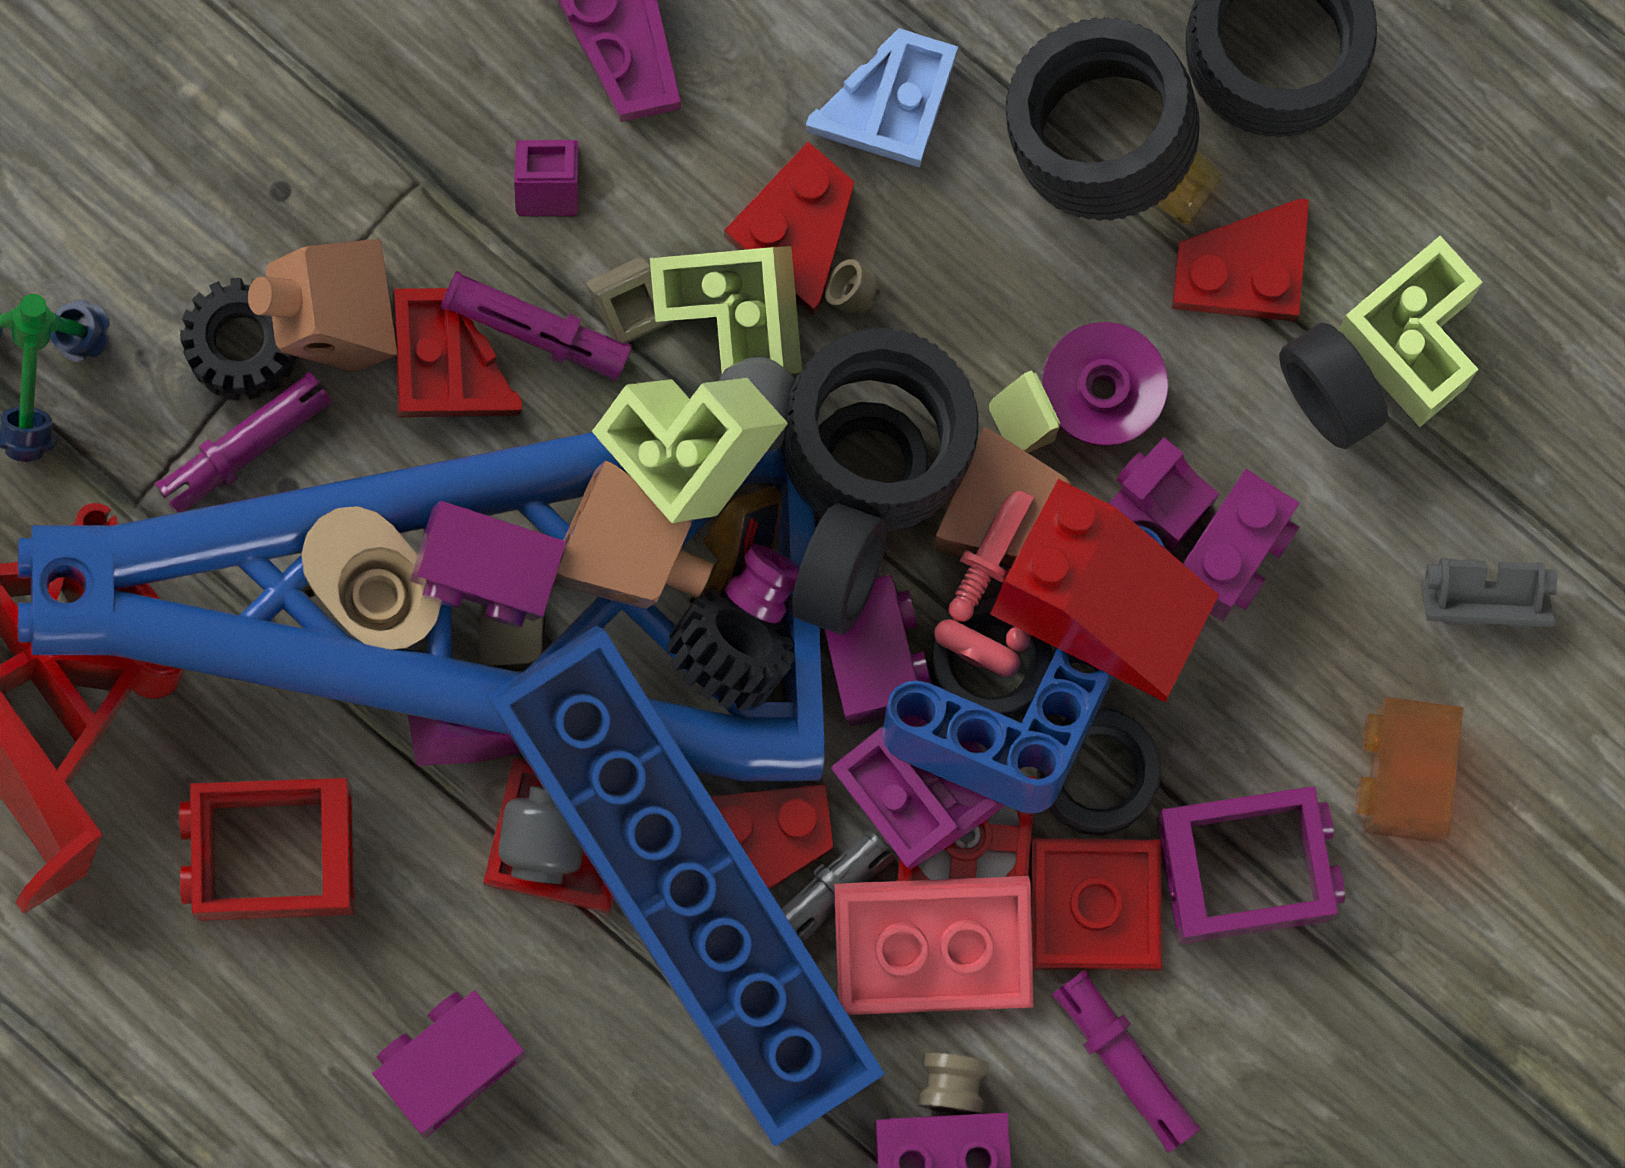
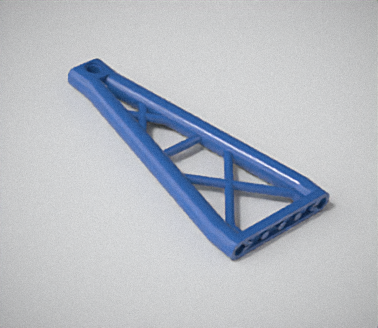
(321, 660)

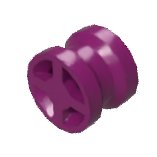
(764, 583)

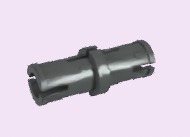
(817, 901)

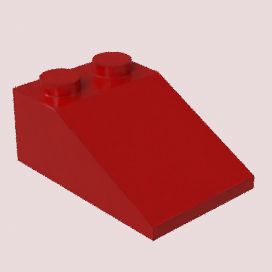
(1105, 592)

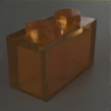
(1410, 769)

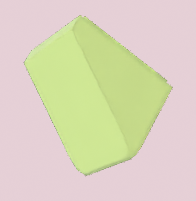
(1025, 413)

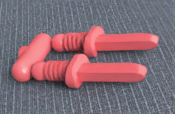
(985, 565)

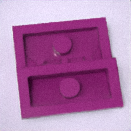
(910, 805)

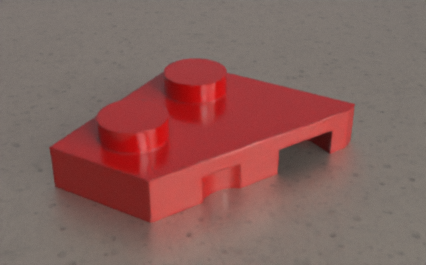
(445, 361)

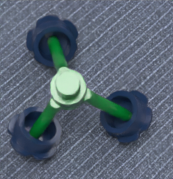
(76, 331)

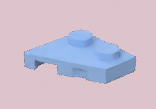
(891, 99)

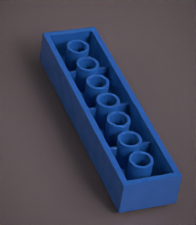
(685, 884)

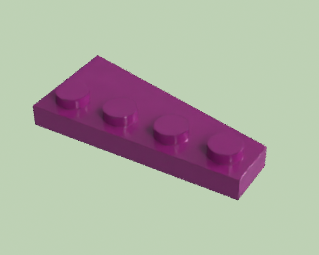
(626, 53)

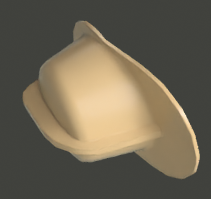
(364, 577)

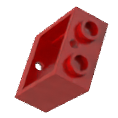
(198, 825)

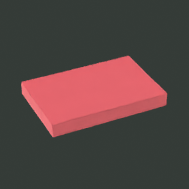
(934, 945)

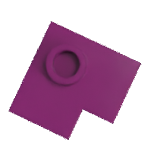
(1164, 494)

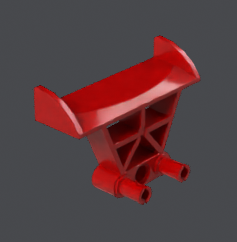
(28, 780)

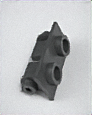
(1460, 594)

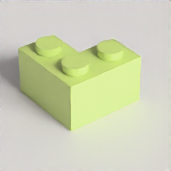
(745, 291)
(1402, 331)
(692, 449)

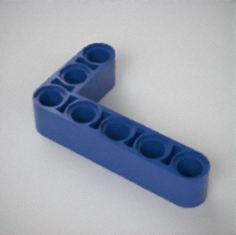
(1007, 741)

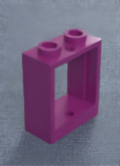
(1184, 877)

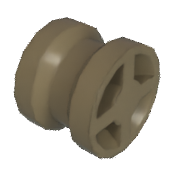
(953, 1083)

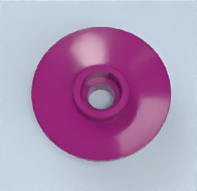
(1109, 354)

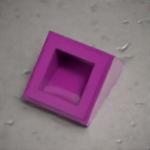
(546, 177)

